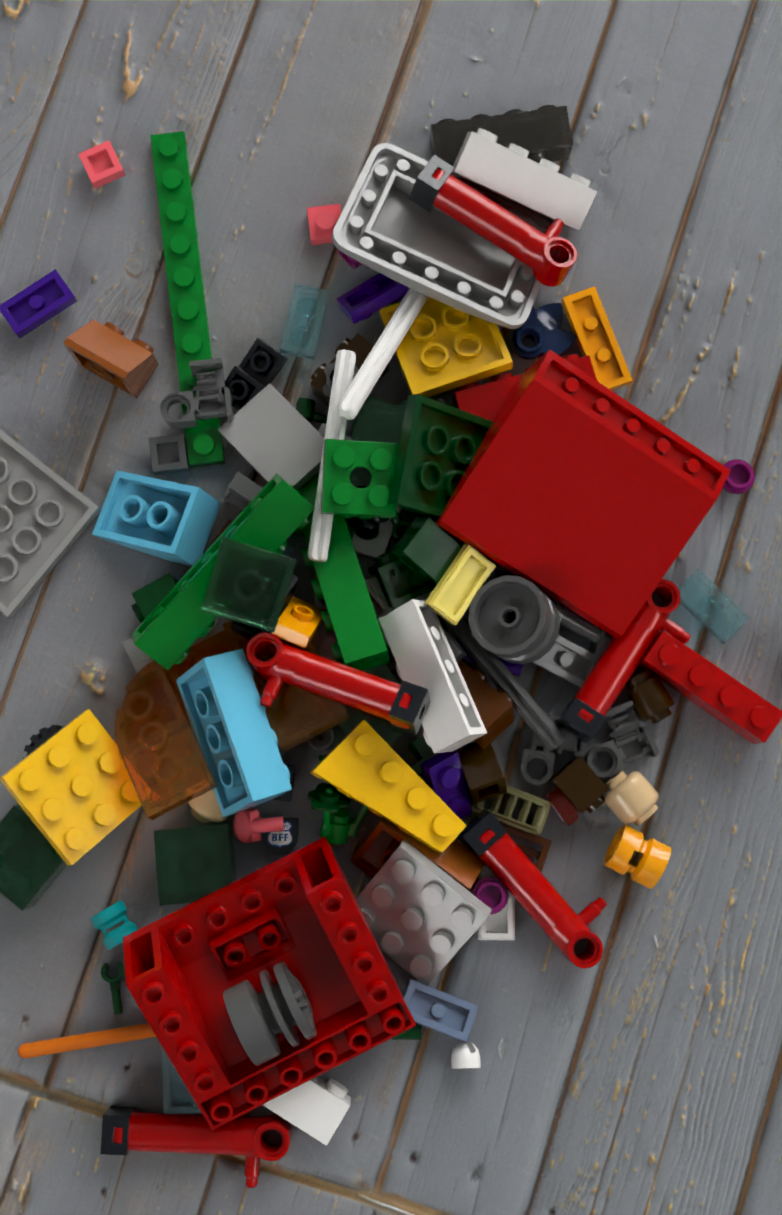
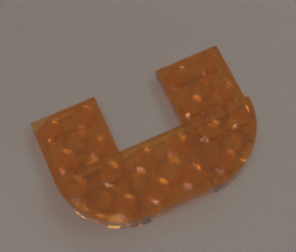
(159, 738)

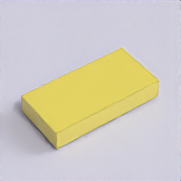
(460, 584)

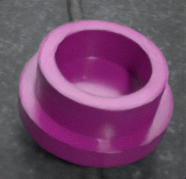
(740, 478)
(492, 893)

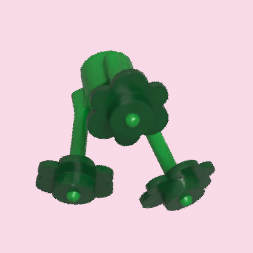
(336, 819)

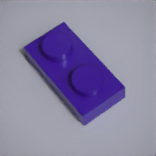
(370, 297)
(37, 304)
(446, 778)

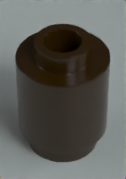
(649, 697)

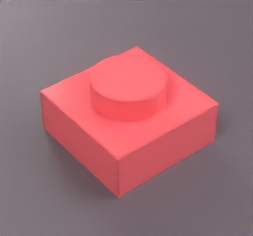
(101, 164)
(322, 222)

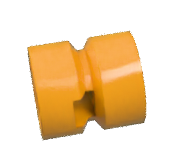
(649, 861)

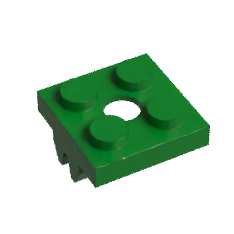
(338, 492)

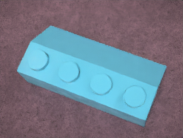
(233, 731)

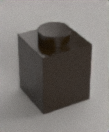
(482, 772)
(580, 785)

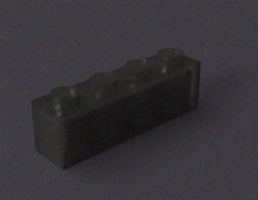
(540, 131)

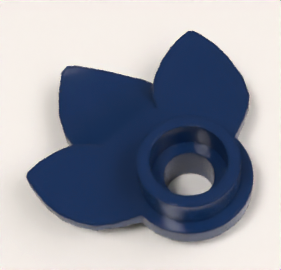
(544, 330)

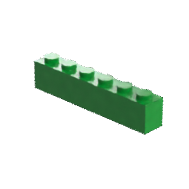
(345, 595)
(178, 617)

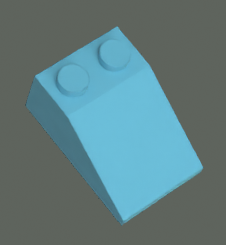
(157, 517)

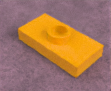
(299, 622)

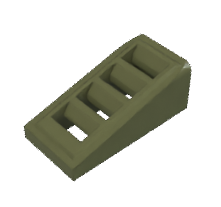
(538, 820)

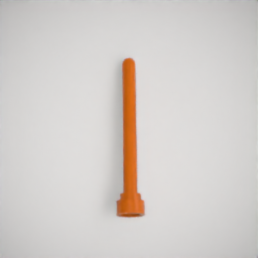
(85, 1040)

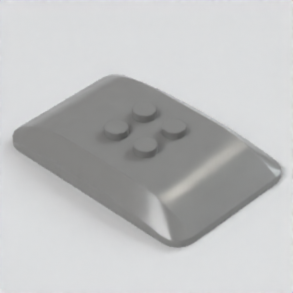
(431, 248)

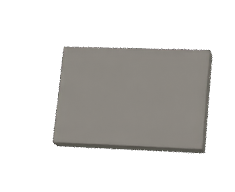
(275, 438)

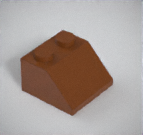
(112, 356)

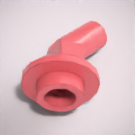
(249, 825)

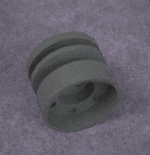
(272, 1012)

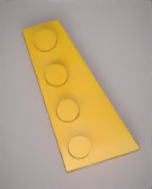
(381, 780)

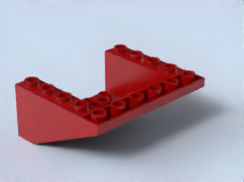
(582, 494)
(283, 912)

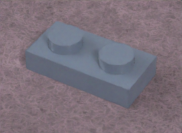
(440, 1010)

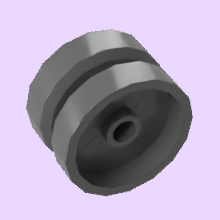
(514, 620)

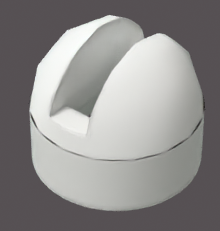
(465, 1056)

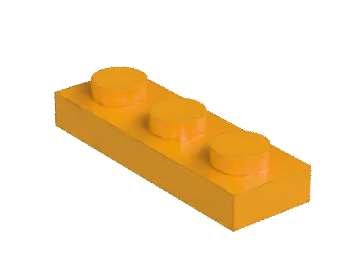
(596, 338)

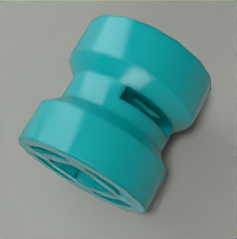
(111, 917)

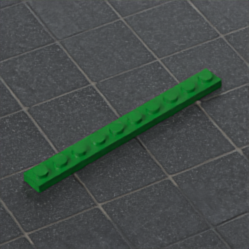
(185, 283)

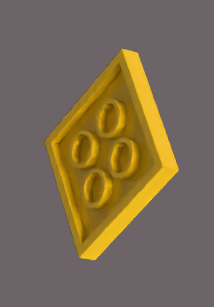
(447, 349)
(74, 787)

